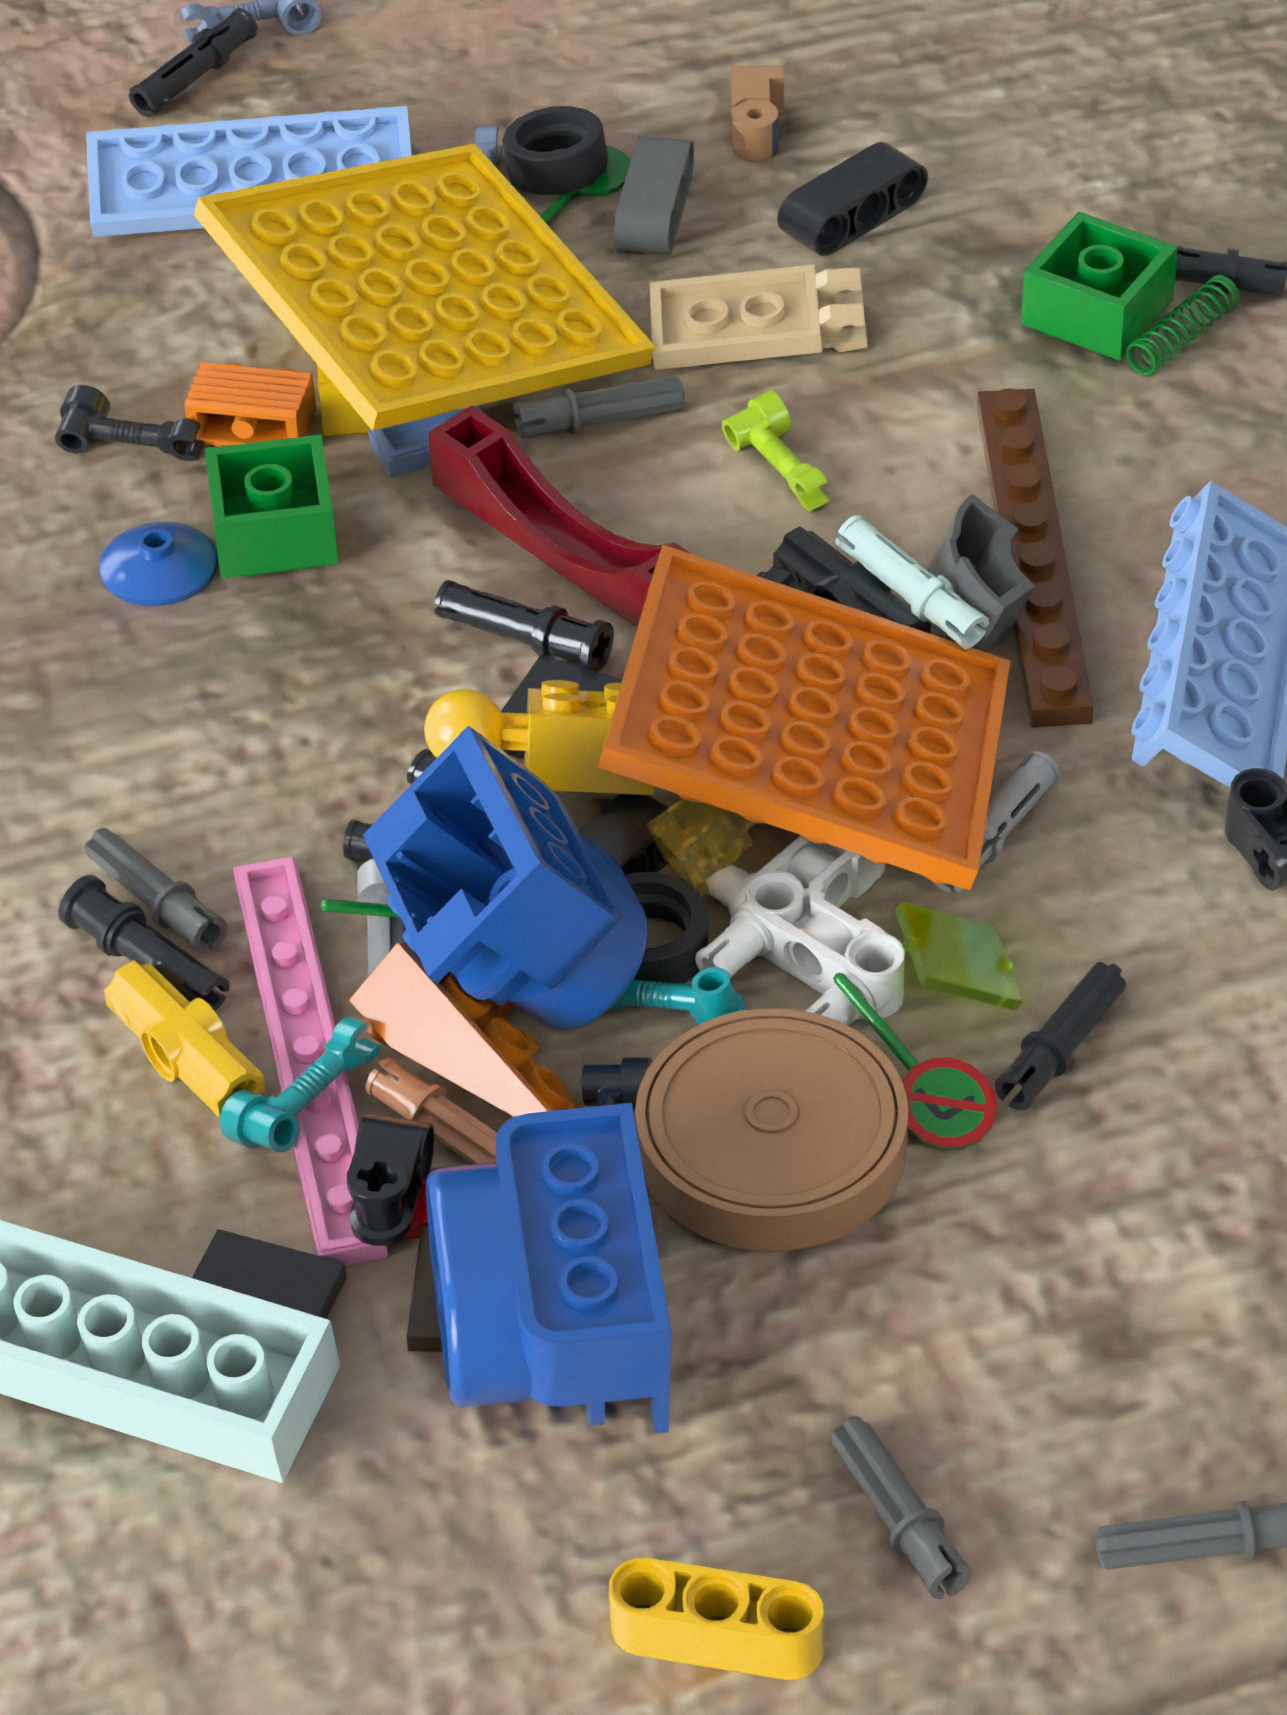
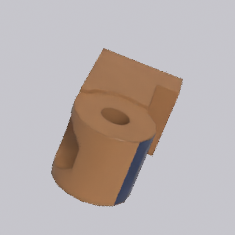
(755, 110)

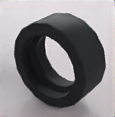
(561, 171)
(679, 903)

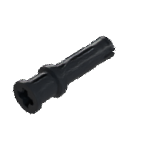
(546, 630)
(124, 931)

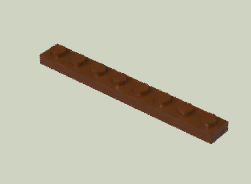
(1024, 495)

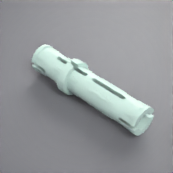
(928, 595)

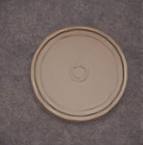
(772, 1129)

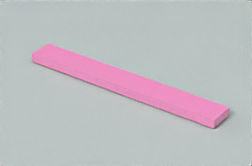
(298, 1030)

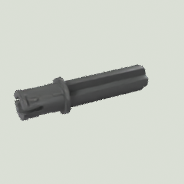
(598, 406)
(170, 902)
(914, 1528)
(1193, 1536)

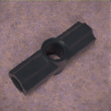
(832, 576)

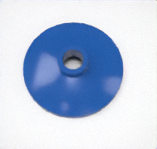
(158, 563)

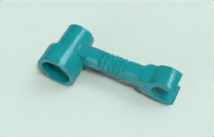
(705, 998)
(272, 1121)

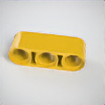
(690, 1594)

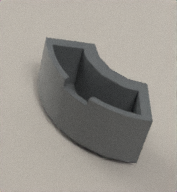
(980, 565)

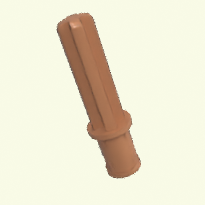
(430, 1104)

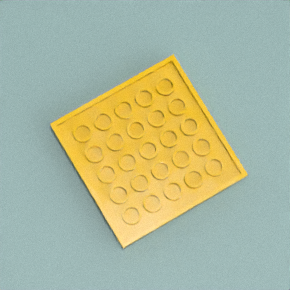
(423, 284)

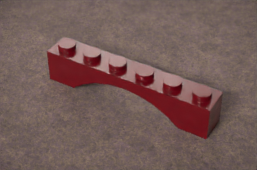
(495, 479)

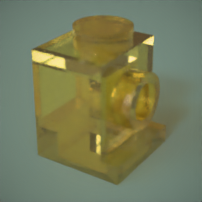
(700, 840)

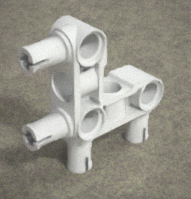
(796, 923)

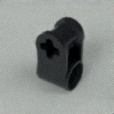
(1259, 823)
(388, 1176)

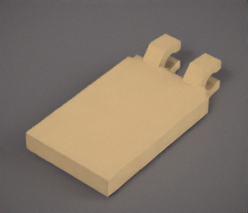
(755, 315)

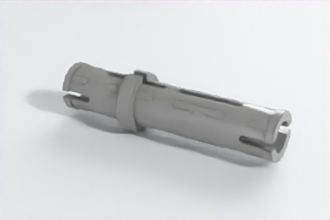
(1012, 803)

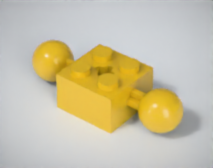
(558, 733)

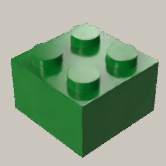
(1099, 285)
(271, 506)

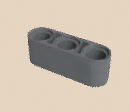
(654, 195)

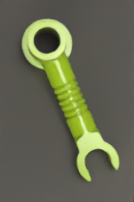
(761, 426)

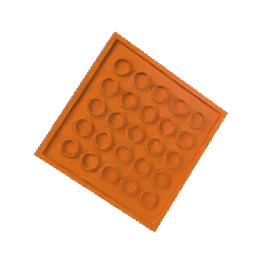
(810, 717)

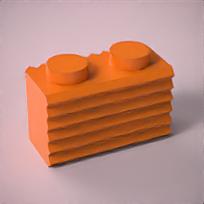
(250, 403)

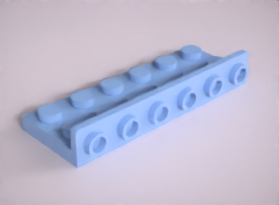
(155, 174)
(1219, 642)

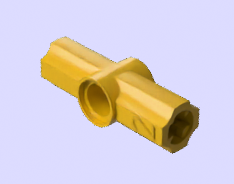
(181, 1036)

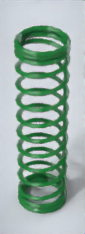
(1208, 292)

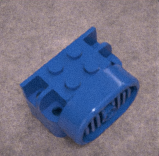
(507, 888)
(552, 1268)

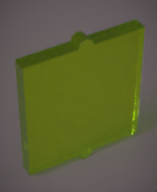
(958, 956)

